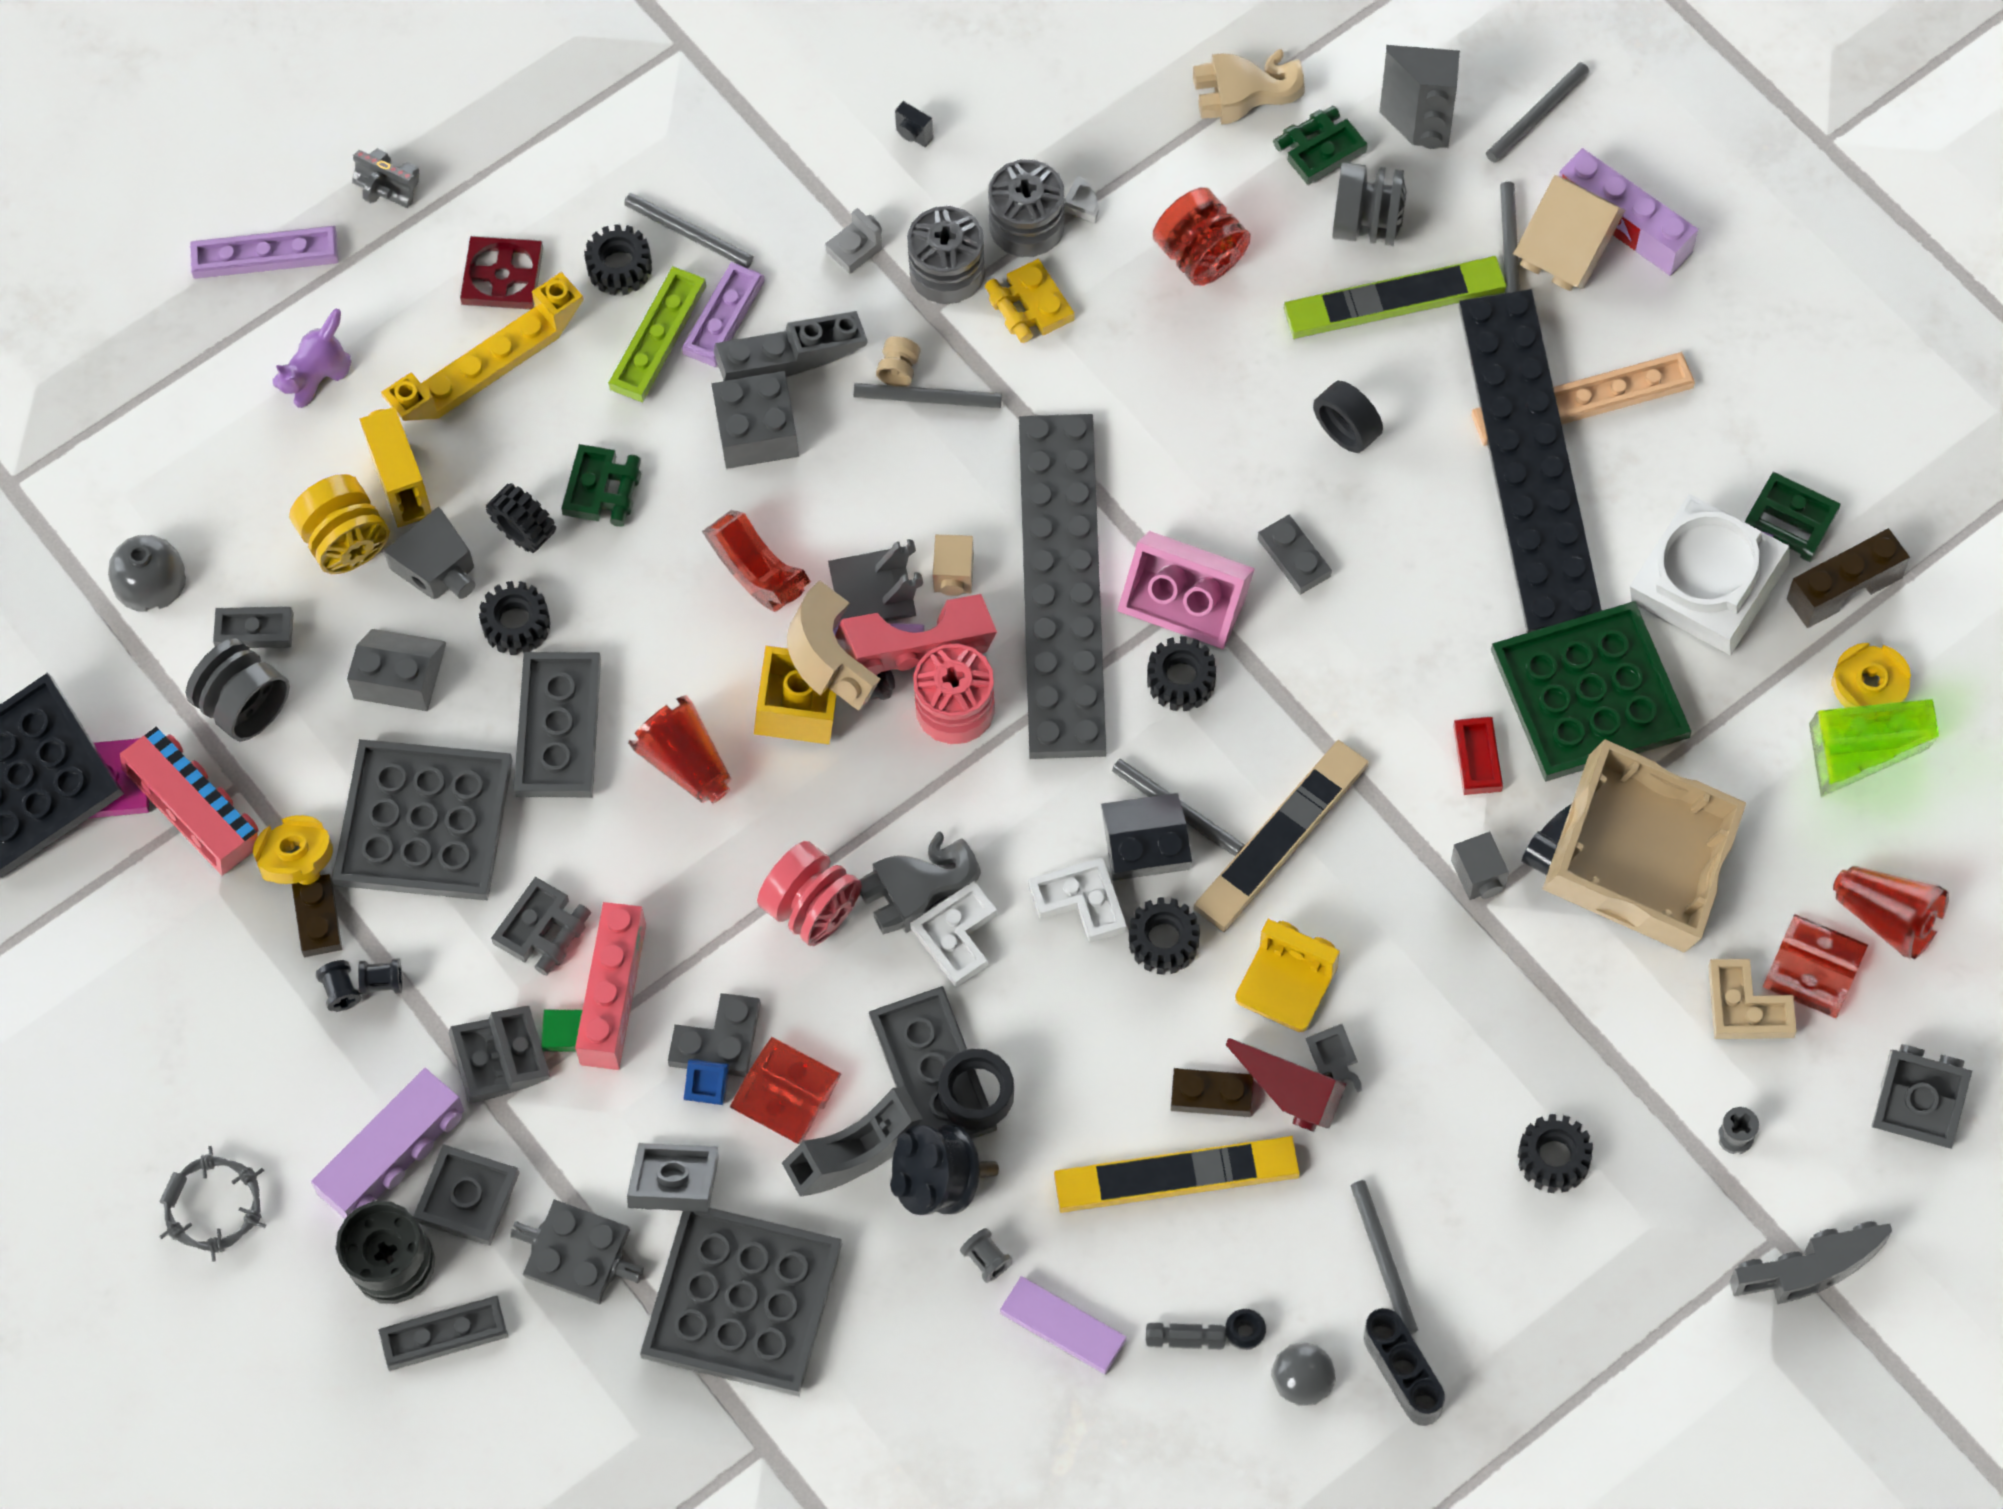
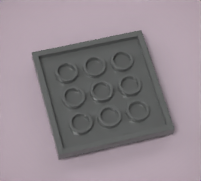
(423, 819)
(742, 1299)

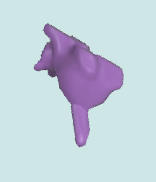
(316, 358)

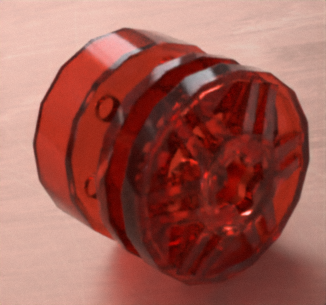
(1201, 236)

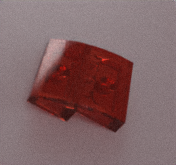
(1815, 965)
(785, 1090)

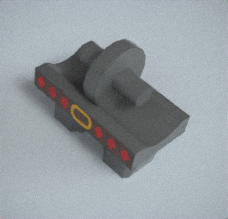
(383, 179)

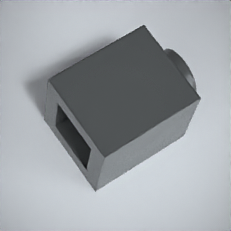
(1480, 866)

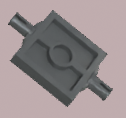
(576, 1251)

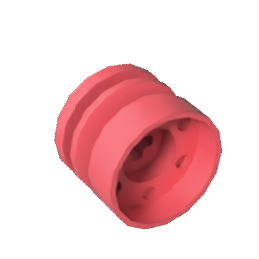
(956, 712)
(809, 893)

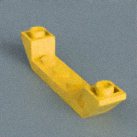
(491, 359)

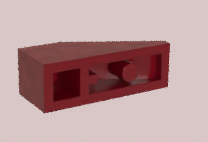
(1295, 1089)

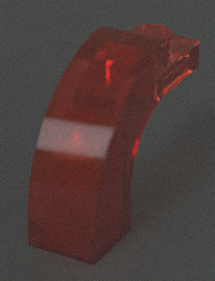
(753, 562)

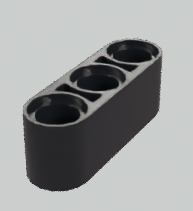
(1403, 1347)

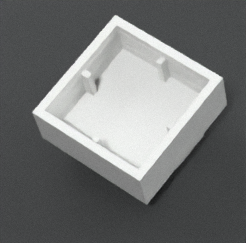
(1710, 574)

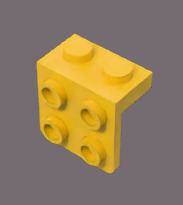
(1288, 975)

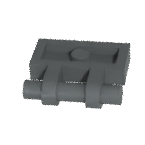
(532, 918)

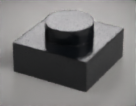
(913, 124)

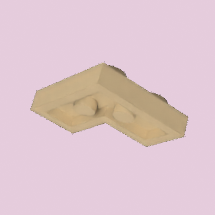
(1741, 1014)

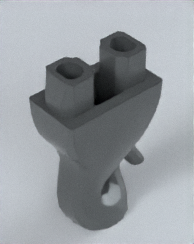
(916, 885)

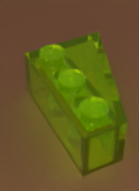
(1868, 739)

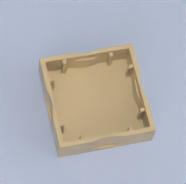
(1644, 846)

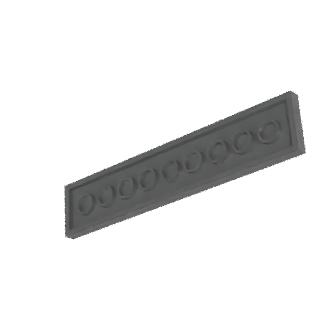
(1061, 587)

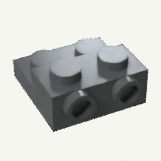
(1922, 1096)

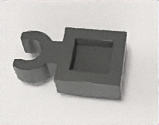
(1333, 1054)

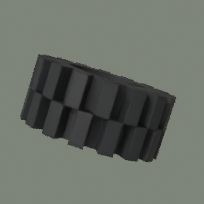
(614, 242)
(521, 518)
(508, 599)
(1182, 653)
(1159, 957)
(1550, 1175)

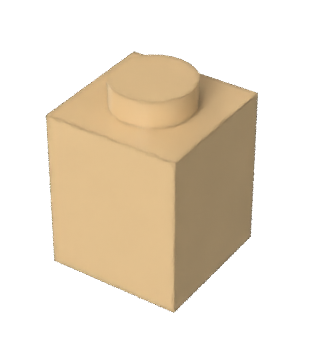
(953, 564)

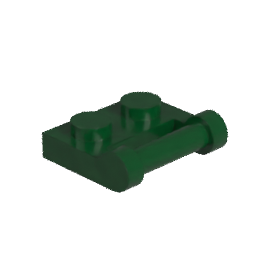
(1797, 507)

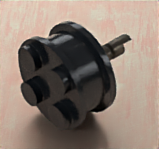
(937, 1170)

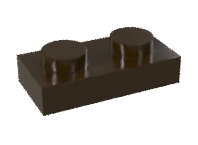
(317, 917)
(1211, 1092)

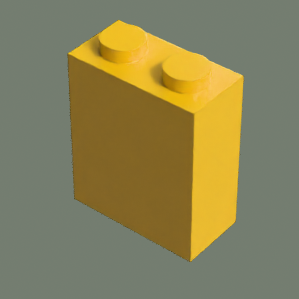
(396, 466)

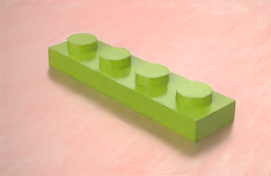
(657, 334)

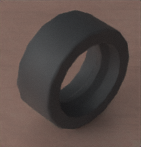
(1348, 416)
(970, 1060)

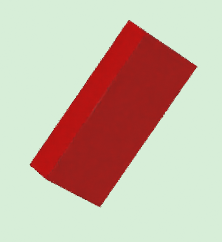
(1478, 755)

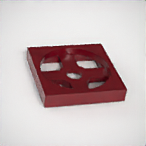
(506, 248)

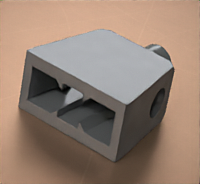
(433, 557)

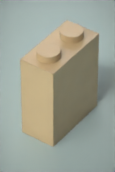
(1568, 233)

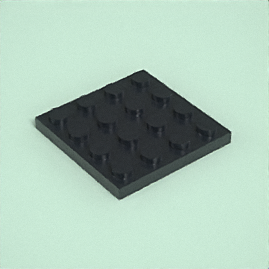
(47, 772)

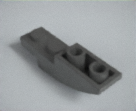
(796, 350)
(1826, 1262)

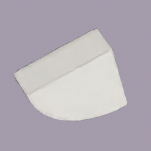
(1082, 201)

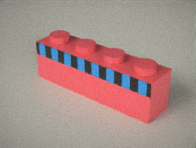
(189, 800)

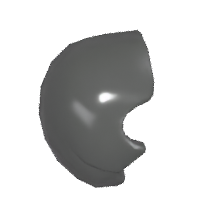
(1303, 1374)

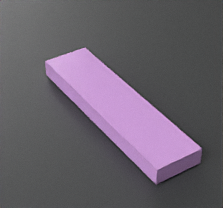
(264, 252)

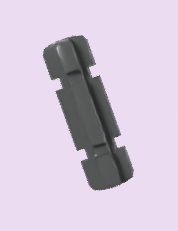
(1185, 1335)

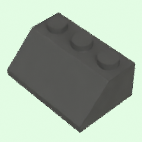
(1420, 93)

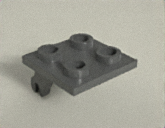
(877, 583)

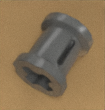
(1733, 1120)
(986, 1255)

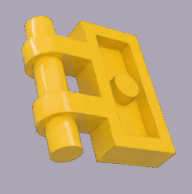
(1038, 295)

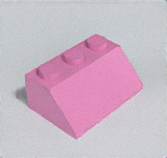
(1185, 589)

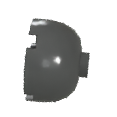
(146, 573)

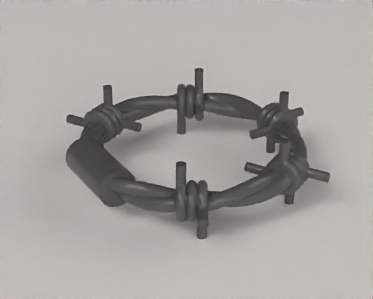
(175, 1186)

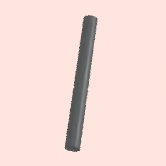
(1537, 112)
(688, 230)
(1509, 234)
(927, 395)
(1191, 816)
(1383, 1254)

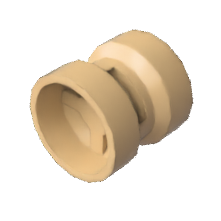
(898, 360)

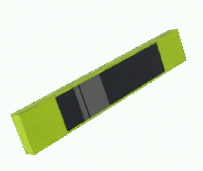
(1394, 297)

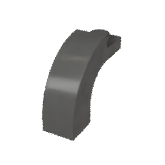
(848, 1154)

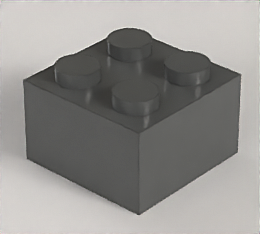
(755, 419)

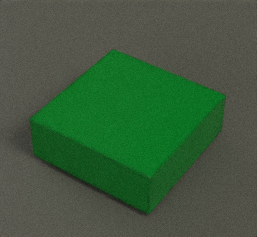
(560, 1030)

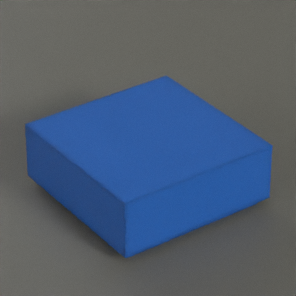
(706, 1082)

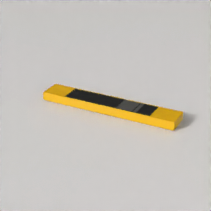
(1176, 1174)

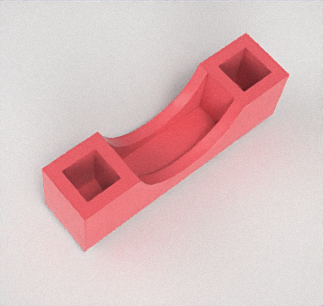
(886, 648)

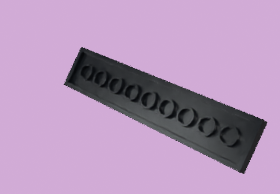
(1529, 459)

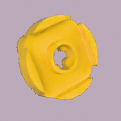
(1873, 660)
(294, 867)

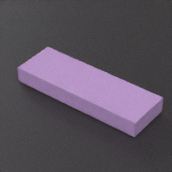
(723, 312)
(1063, 1325)

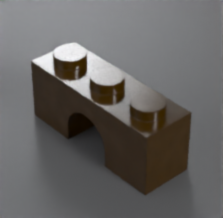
(1826, 586)

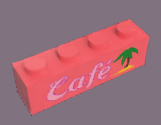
(611, 986)

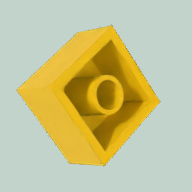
(789, 705)

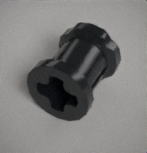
(380, 977)
(338, 985)

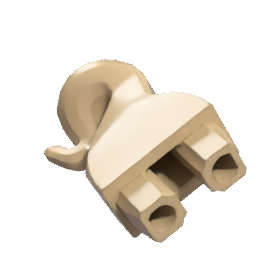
(1243, 85)

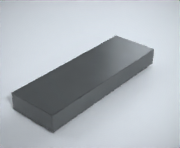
(443, 1333)

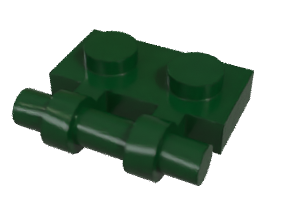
(1324, 152)
(590, 481)

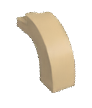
(819, 655)

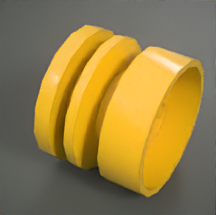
(339, 524)

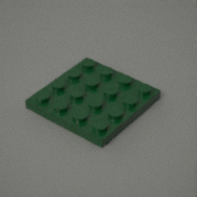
(1590, 685)

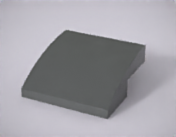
(499, 1054)

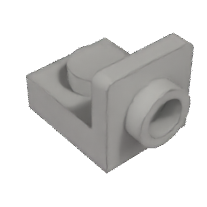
(856, 242)

